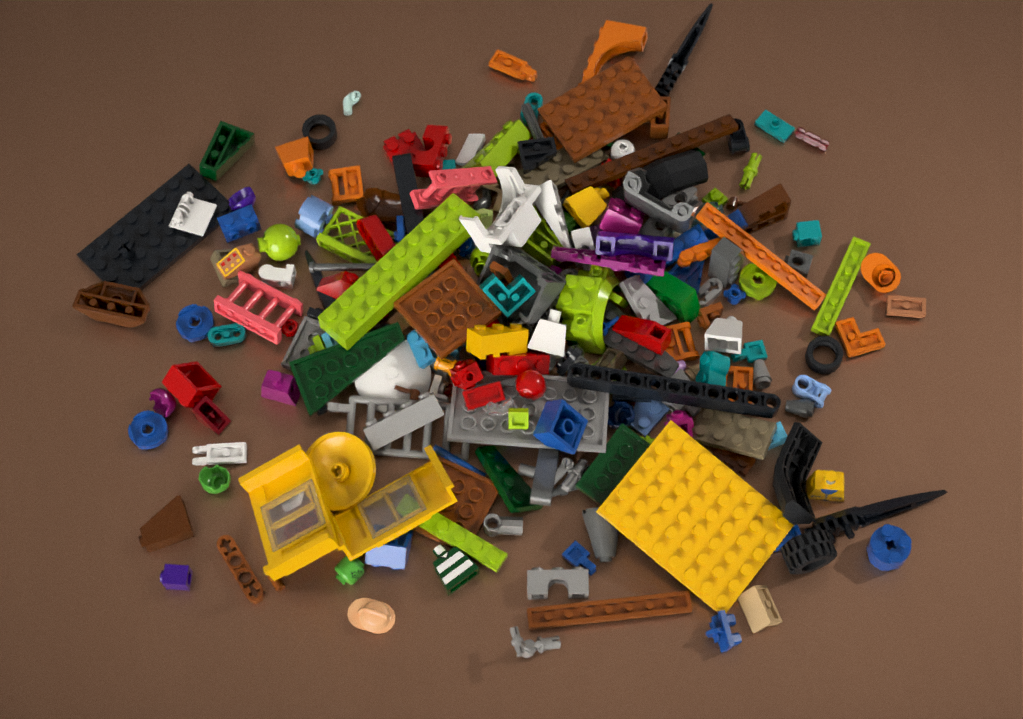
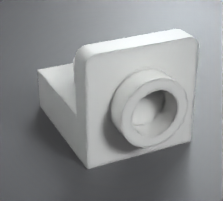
(438, 388)

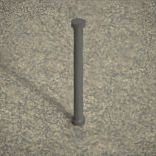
(339, 266)

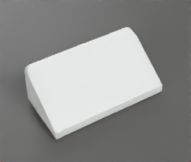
(470, 148)

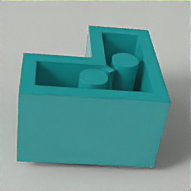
(509, 297)

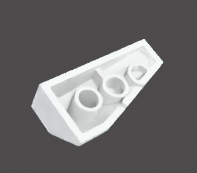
(550, 207)

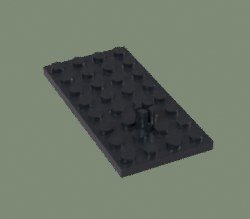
(142, 242)

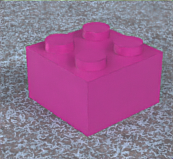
(621, 218)

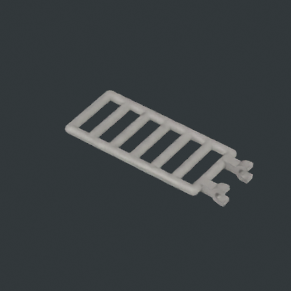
(350, 408)

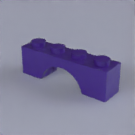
(646, 245)

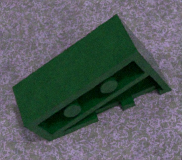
(224, 150)

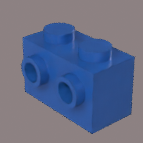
(239, 223)

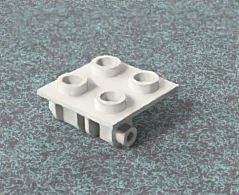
(192, 215)

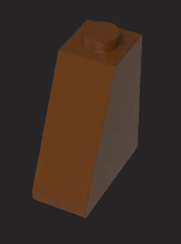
(167, 526)

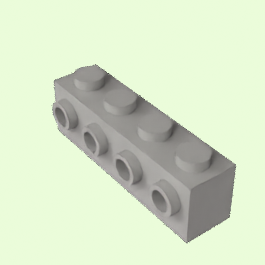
(403, 421)

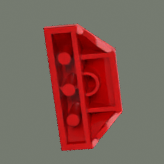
(337, 284)

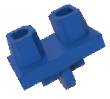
(721, 631)

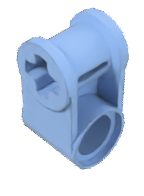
(812, 390)

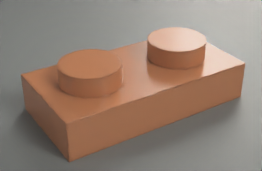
(906, 306)

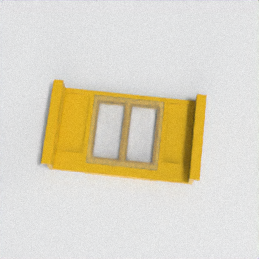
(394, 508)
(289, 512)

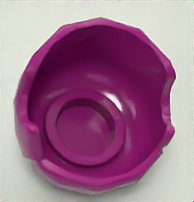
(164, 402)

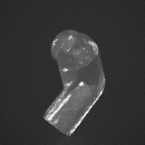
(499, 410)

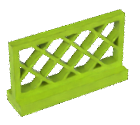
(341, 249)

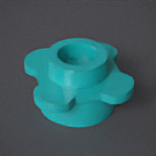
(313, 179)

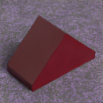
(210, 415)

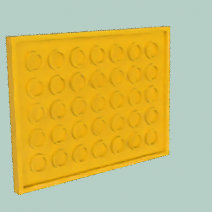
(695, 517)

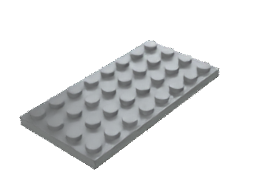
(482, 428)

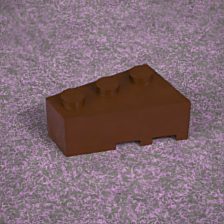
(766, 209)

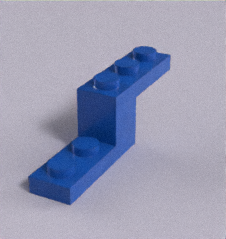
(699, 235)

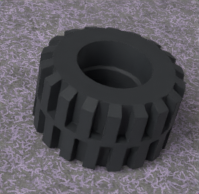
(808, 551)

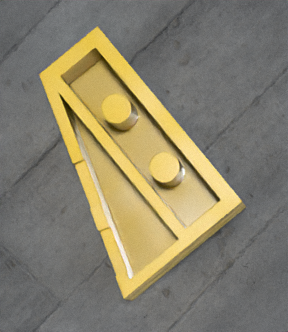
(497, 340)

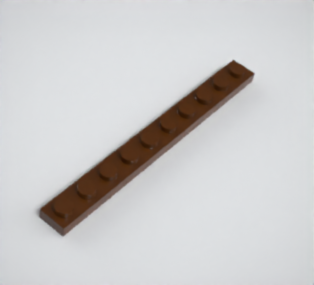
(677, 144)

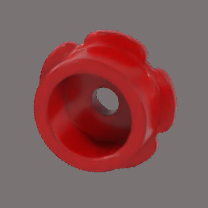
(290, 323)

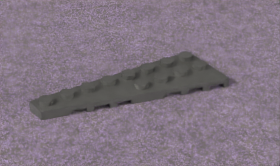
(659, 365)

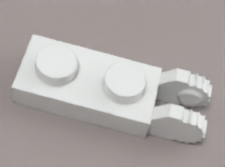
(221, 454)

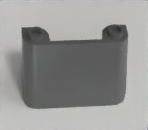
(677, 218)
(541, 278)

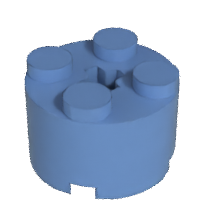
(314, 216)

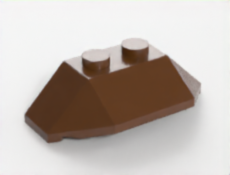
(113, 304)

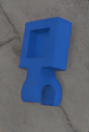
(578, 556)

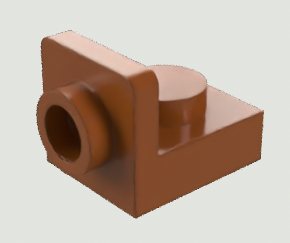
(501, 273)
(709, 313)

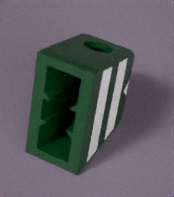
(453, 568)

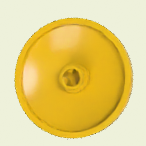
(343, 469)

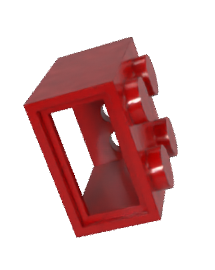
(190, 383)

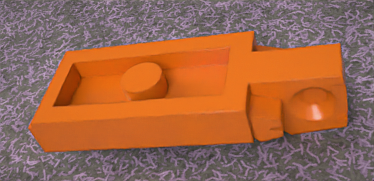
(512, 66)

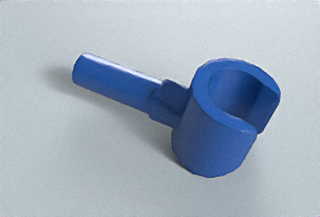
(607, 325)

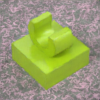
(715, 196)
(319, 344)
(518, 418)

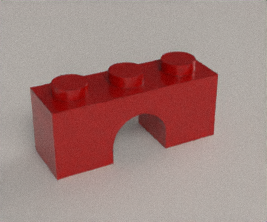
(436, 141)
(518, 363)

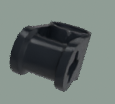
(738, 140)

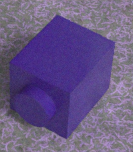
(176, 577)

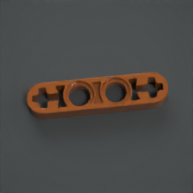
(238, 570)

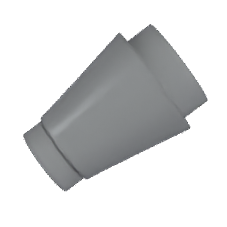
(761, 376)

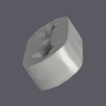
(710, 295)

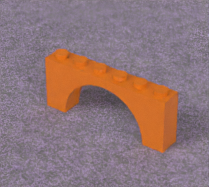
(614, 40)

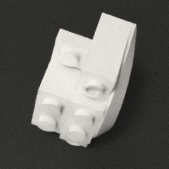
(515, 218)

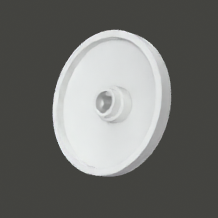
(395, 369)

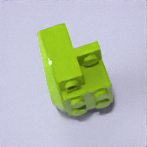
(584, 306)

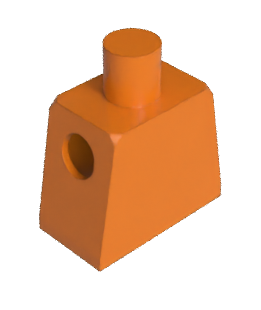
(296, 156)

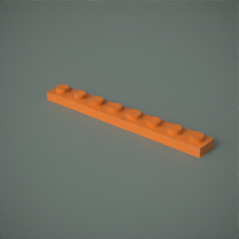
(761, 256)

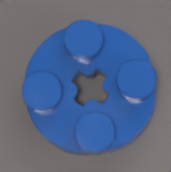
(197, 313)
(157, 435)

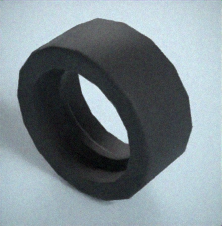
(317, 120)
(828, 342)

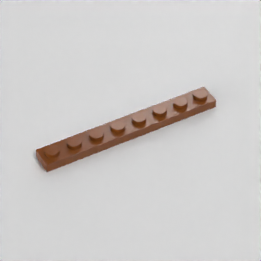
(609, 610)

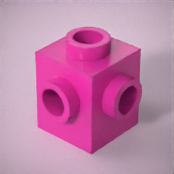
(682, 420)

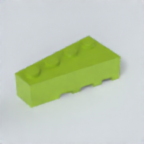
(501, 147)

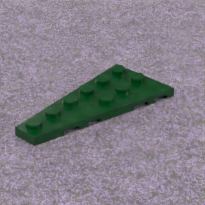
(333, 369)

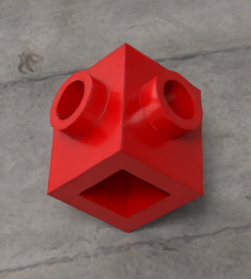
(466, 374)

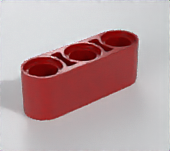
(375, 236)

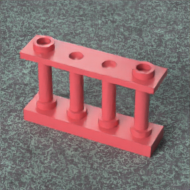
(462, 182)
(254, 322)

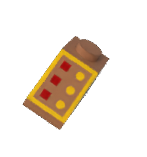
(240, 258)

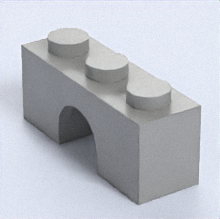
(541, 580)

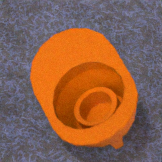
(880, 272)

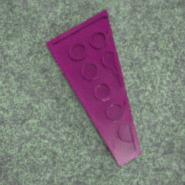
(620, 262)

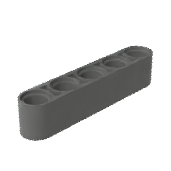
(544, 477)

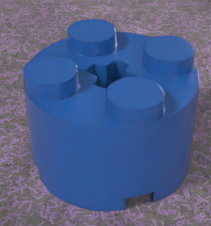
(891, 537)

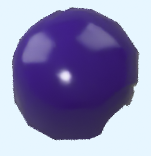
(242, 199)

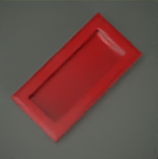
(482, 395)

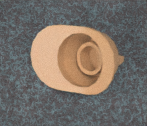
(371, 615)

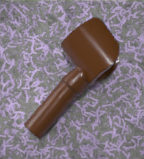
(733, 203)
(414, 393)

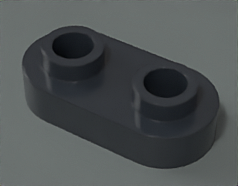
(573, 353)

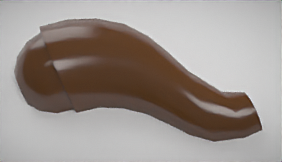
(380, 203)

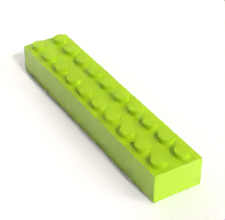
(397, 273)

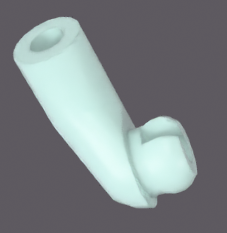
(350, 100)

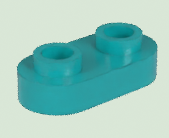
(532, 98)
(227, 334)

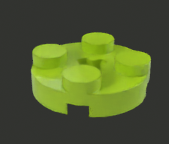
(756, 290)

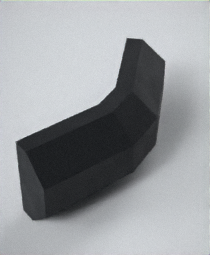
(672, 174)
(792, 472)

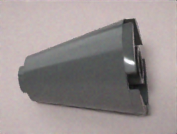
(601, 535)

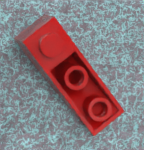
(644, 332)

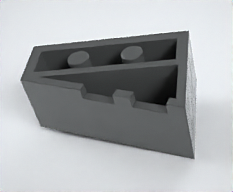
(726, 262)

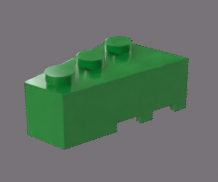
(676, 296)

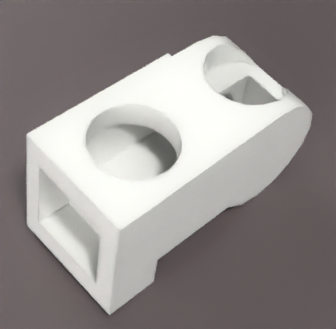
(278, 276)

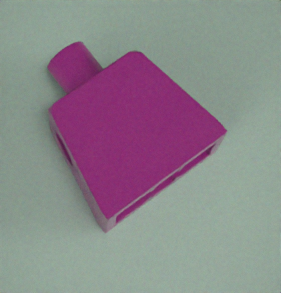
(278, 387)

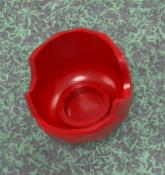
(530, 384)

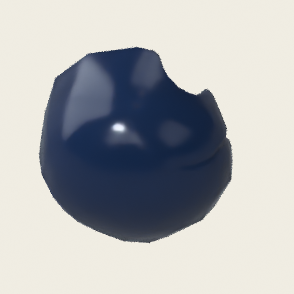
(620, 413)

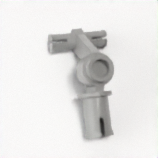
(564, 467)
(529, 647)

